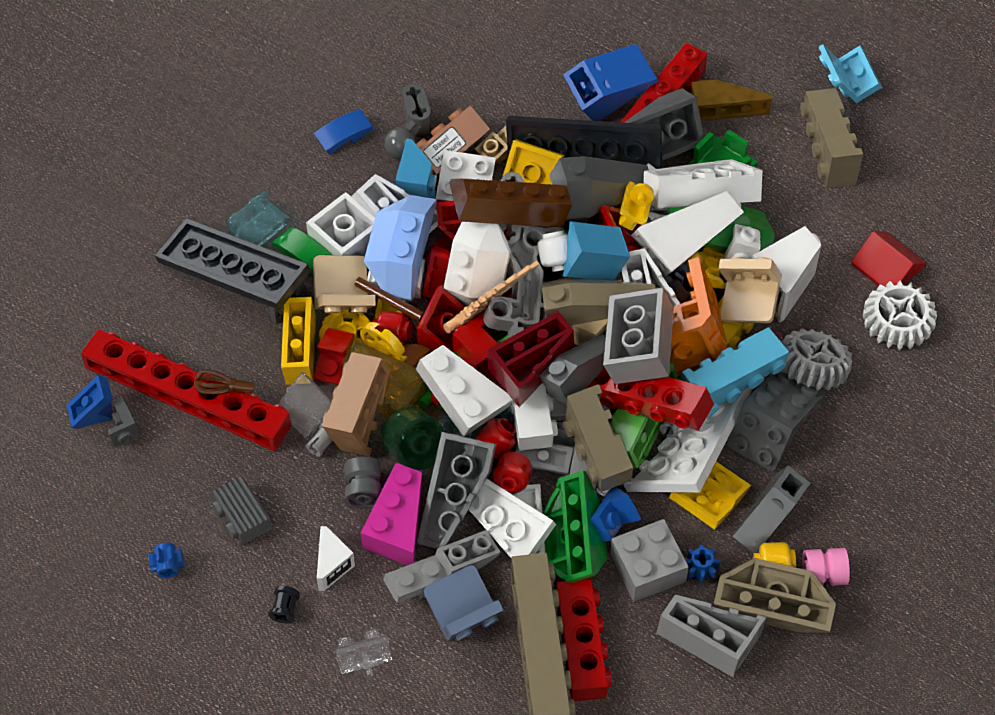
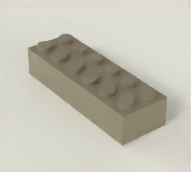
(541, 636)

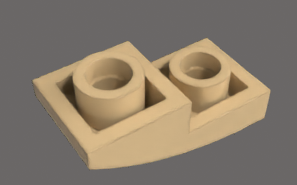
(494, 146)

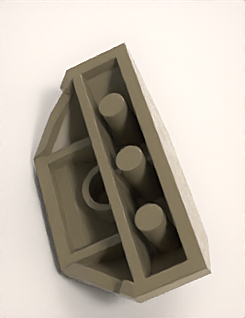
(781, 593)

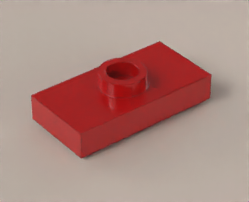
(436, 270)

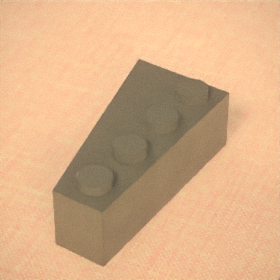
(831, 137)

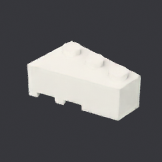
(462, 390)

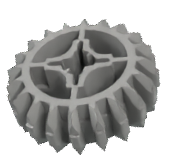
(816, 359)

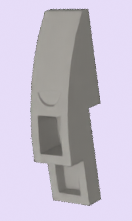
(413, 578)

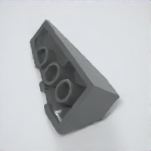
(594, 183)
(456, 480)

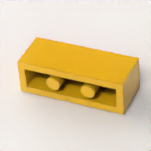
(298, 339)

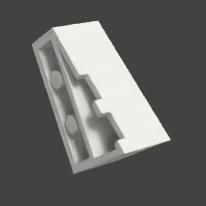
(380, 193)
(642, 269)
(533, 421)

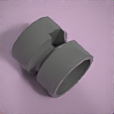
(362, 481)

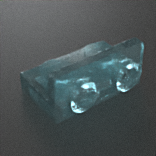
(257, 220)

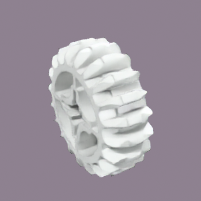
(897, 306)

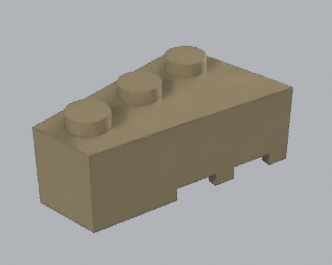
(596, 440)

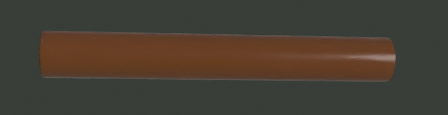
(389, 299)

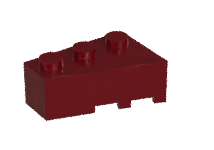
(527, 354)

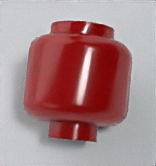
(396, 323)
(499, 432)
(512, 472)

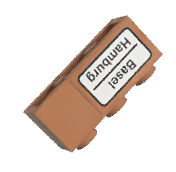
(456, 136)

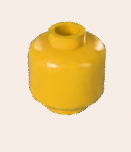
(777, 552)

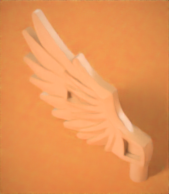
(476, 307)

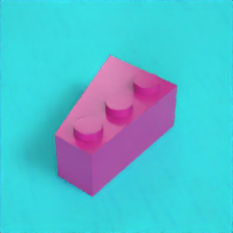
(395, 517)

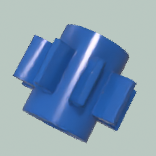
(166, 560)
(709, 563)

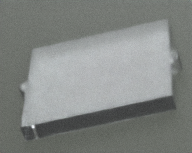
(305, 404)

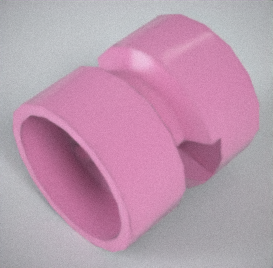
(828, 566)

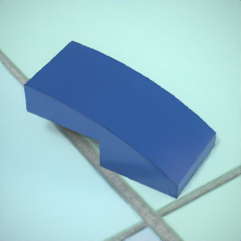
(339, 131)

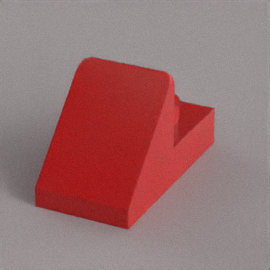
(333, 349)

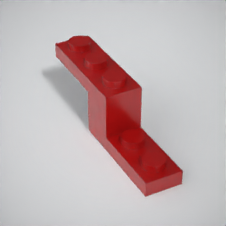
(472, 343)

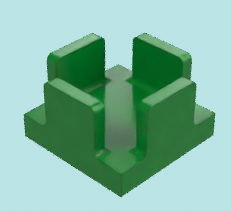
(717, 149)

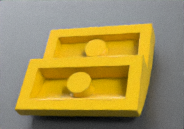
(717, 497)

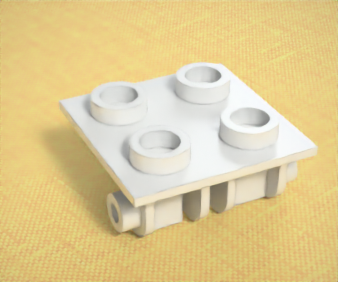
(462, 165)

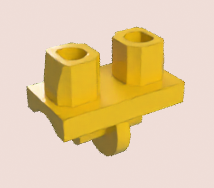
(636, 205)

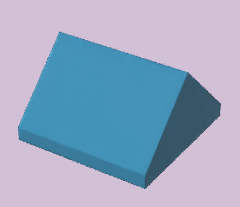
(595, 252)

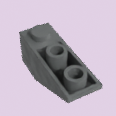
(770, 509)

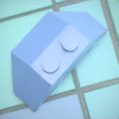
(399, 244)

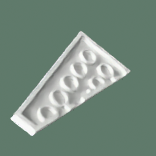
(690, 455)

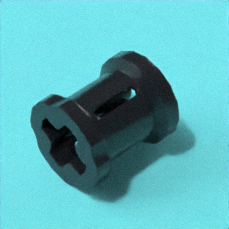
(284, 604)

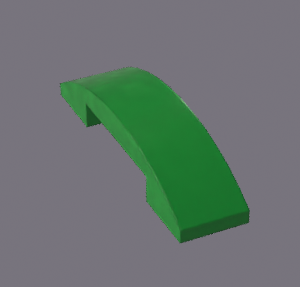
(299, 246)

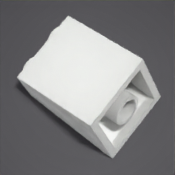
(797, 261)

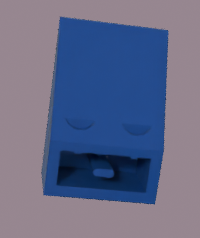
(610, 80)

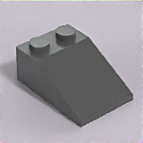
(679, 121)

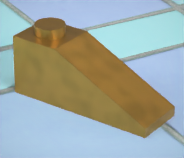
(726, 100)

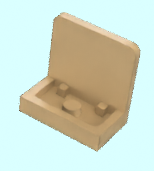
(335, 284)
(749, 290)

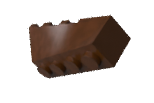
(510, 202)

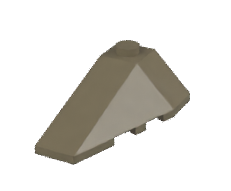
(584, 299)

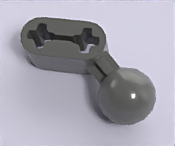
(417, 124)

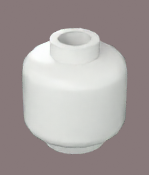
(553, 250)

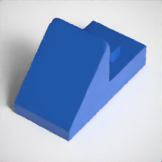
(91, 404)
(613, 513)

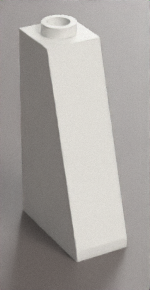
(682, 233)

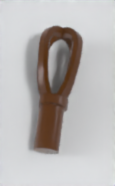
(229, 384)

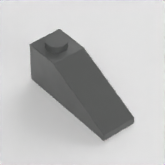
(574, 369)

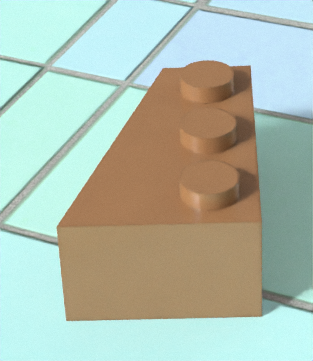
(355, 403)

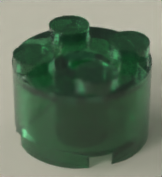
(412, 437)

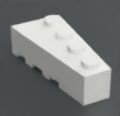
(697, 182)

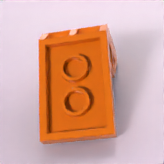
(697, 324)

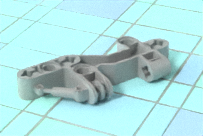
(525, 304)

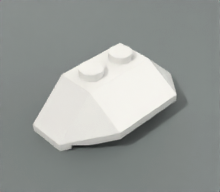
(476, 261)

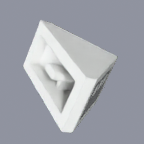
(333, 559)

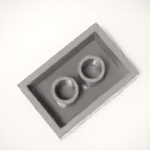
(638, 336)

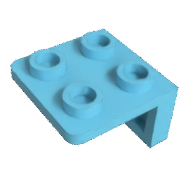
(851, 73)

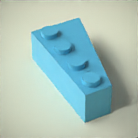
(739, 368)

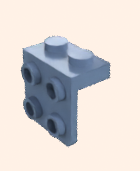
(462, 603)

